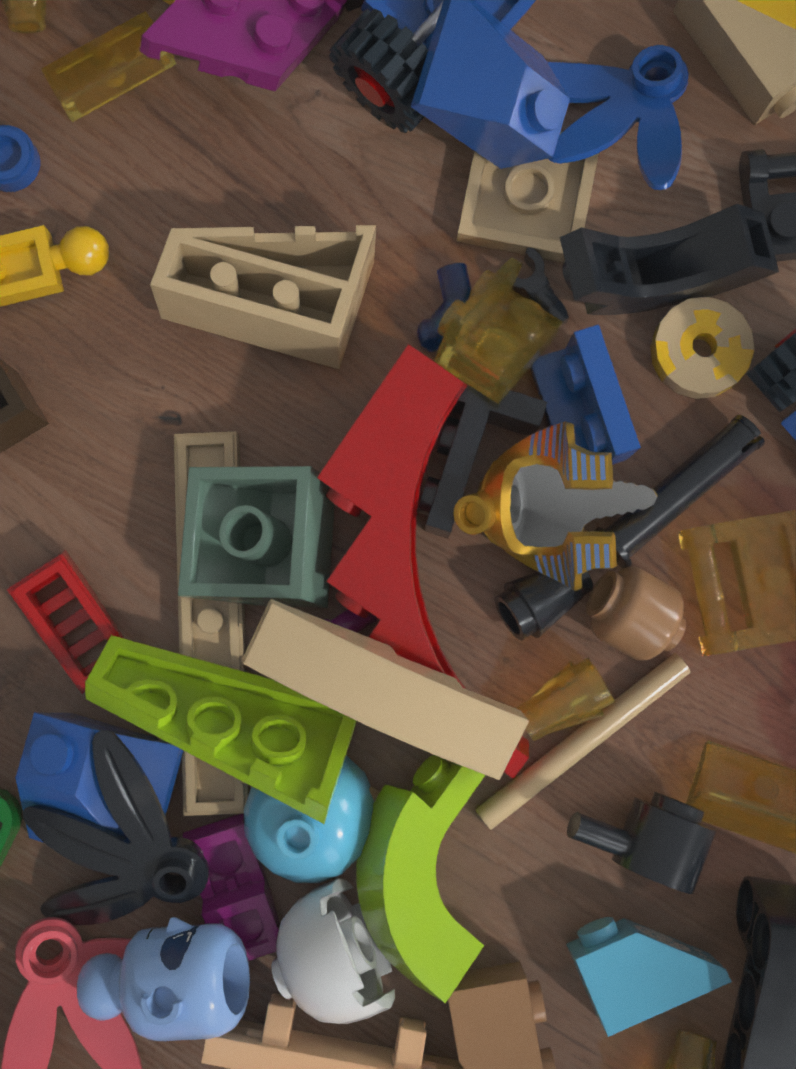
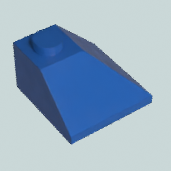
(490, 88)
(61, 771)

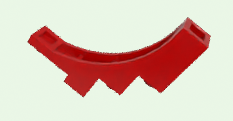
(382, 473)

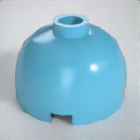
(303, 847)

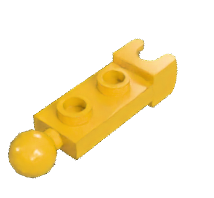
(33, 263)

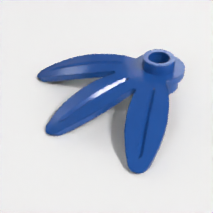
(628, 99)

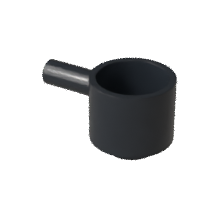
(657, 840)

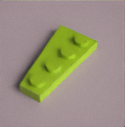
(228, 720)

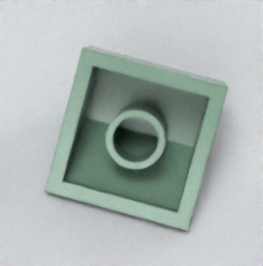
(257, 536)

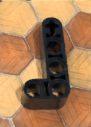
(765, 1007)

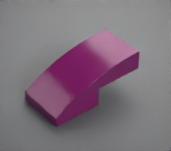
(236, 886)

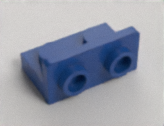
(586, 392)

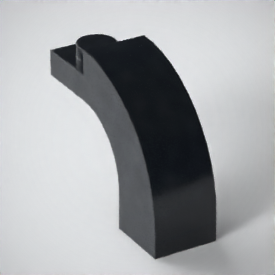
(670, 266)

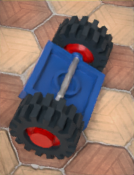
(387, 51)

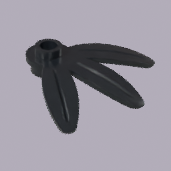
(138, 863)

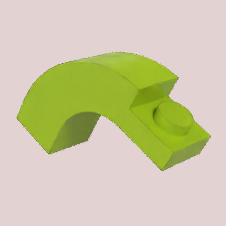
(400, 883)

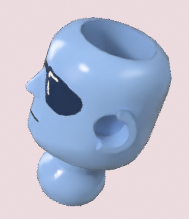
(171, 982)

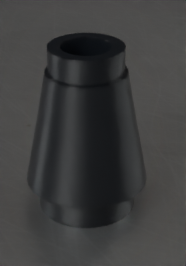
(537, 603)

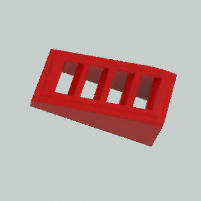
(38, 613)

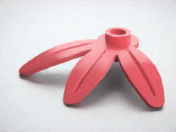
(54, 985)

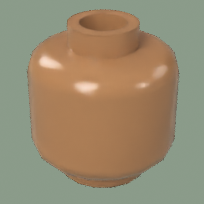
(636, 613)

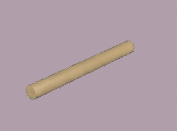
(582, 741)

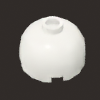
(330, 958)

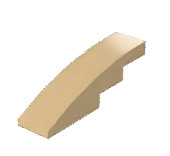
(384, 689)

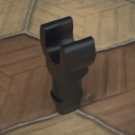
(538, 287)

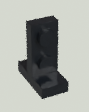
(461, 442)

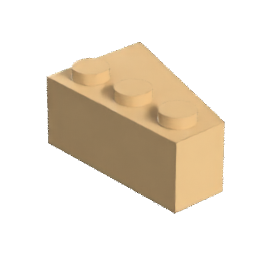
(268, 288)

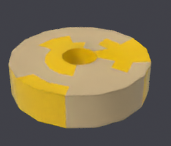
(721, 328)

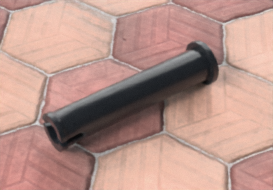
(685, 486)

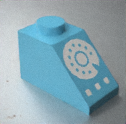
(639, 971)

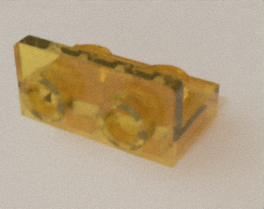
(494, 334)

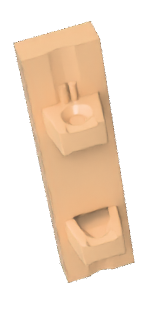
(280, 1047)

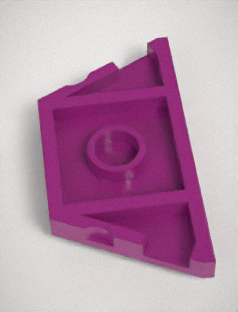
(243, 37)

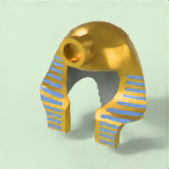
(541, 500)

